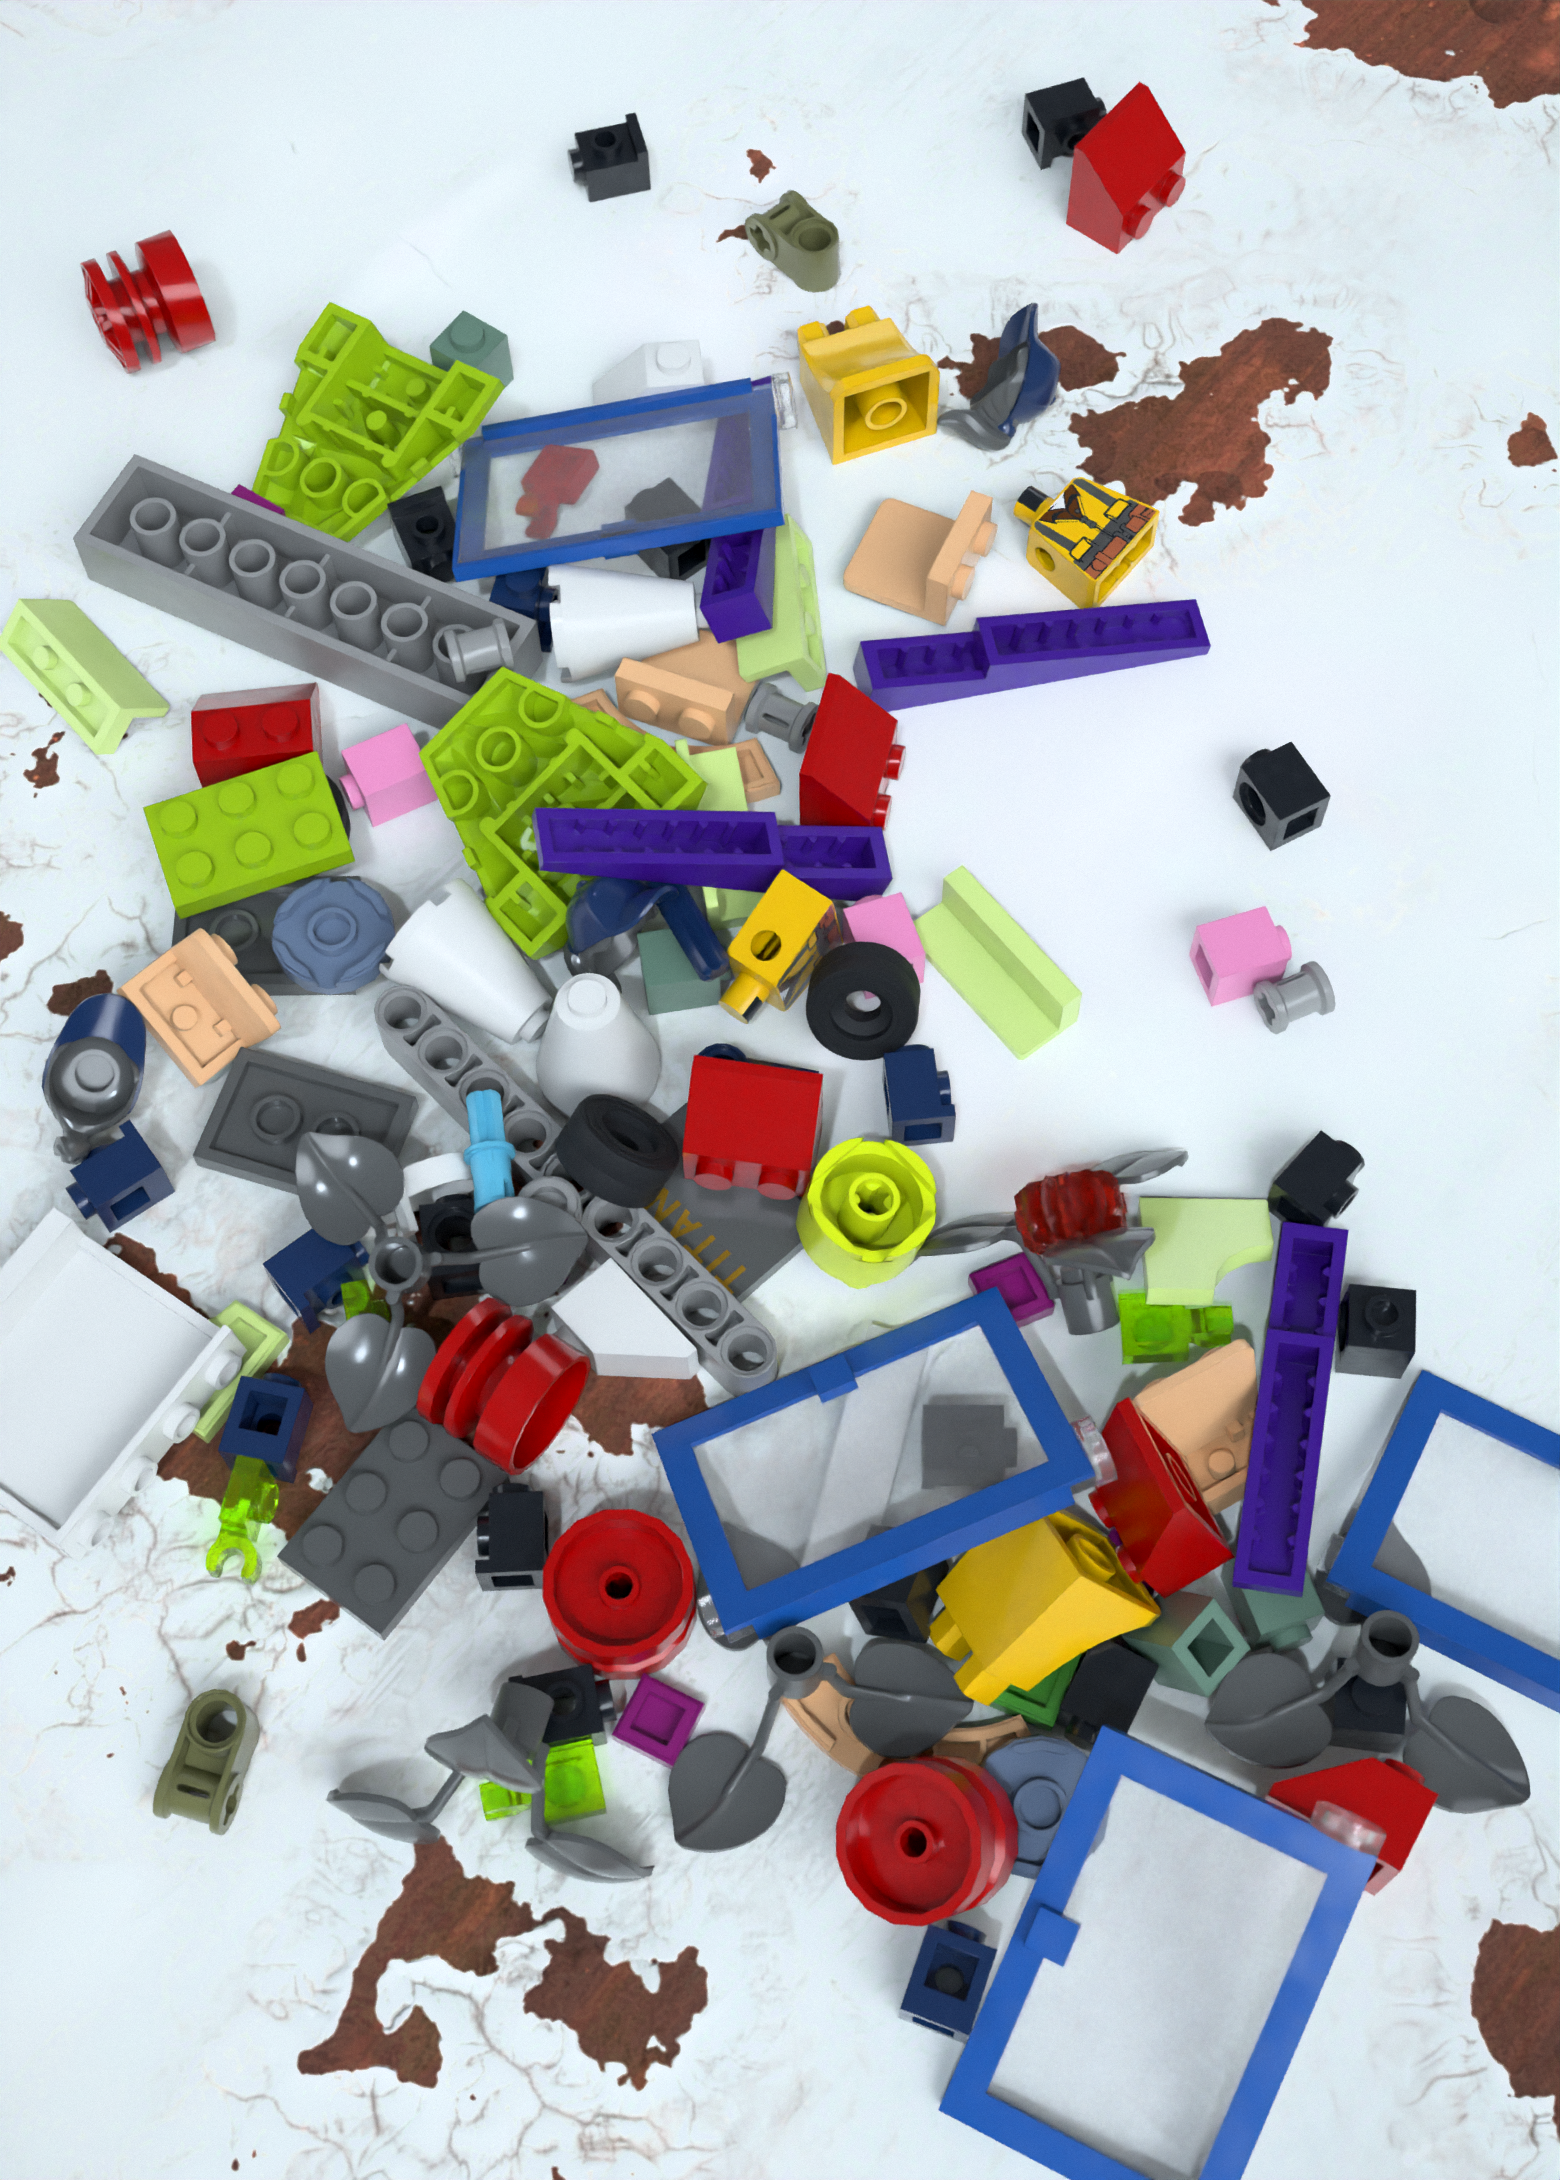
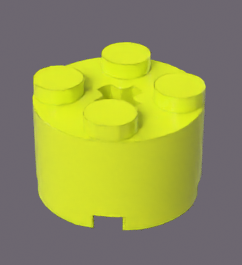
(847, 1183)

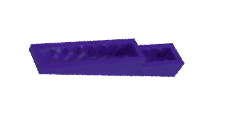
(740, 580)
(1027, 652)
(711, 849)
(1291, 1411)

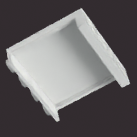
(94, 1382)

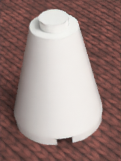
(617, 616)
(469, 967)
(595, 1047)

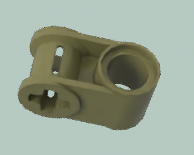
(797, 242)
(208, 1766)

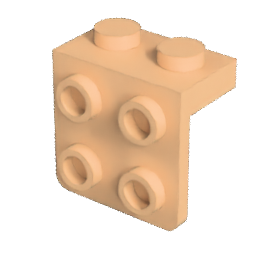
(921, 557)
(687, 690)
(201, 1005)
(1210, 1419)

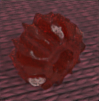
(1068, 1208)

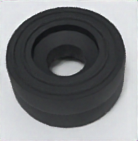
(870, 969)
(617, 1151)

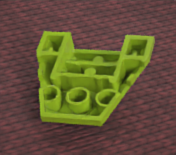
(364, 425)
(534, 749)

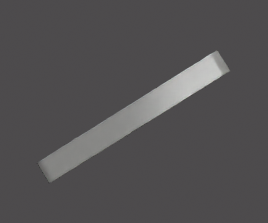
(645, 1243)

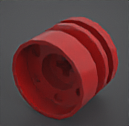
(147, 301)
(503, 1385)

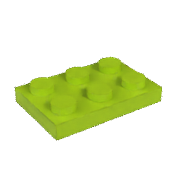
(248, 835)

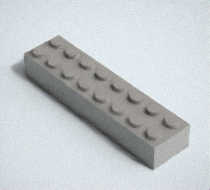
(291, 591)

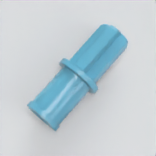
(489, 1152)

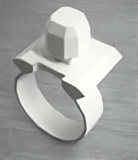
(425, 1184)

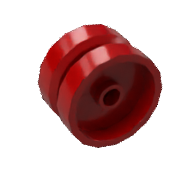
(611, 1556)
(926, 1839)

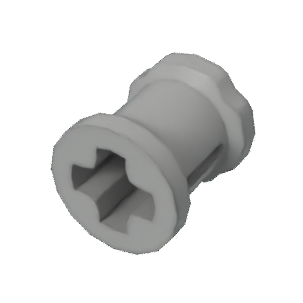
(479, 650)
(781, 717)
(1294, 997)

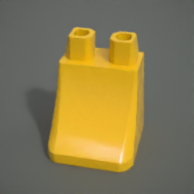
(866, 385)
(1035, 1604)

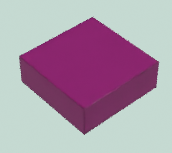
(1019, 1287)
(658, 1721)

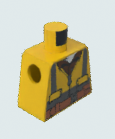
(1086, 538)
(779, 947)

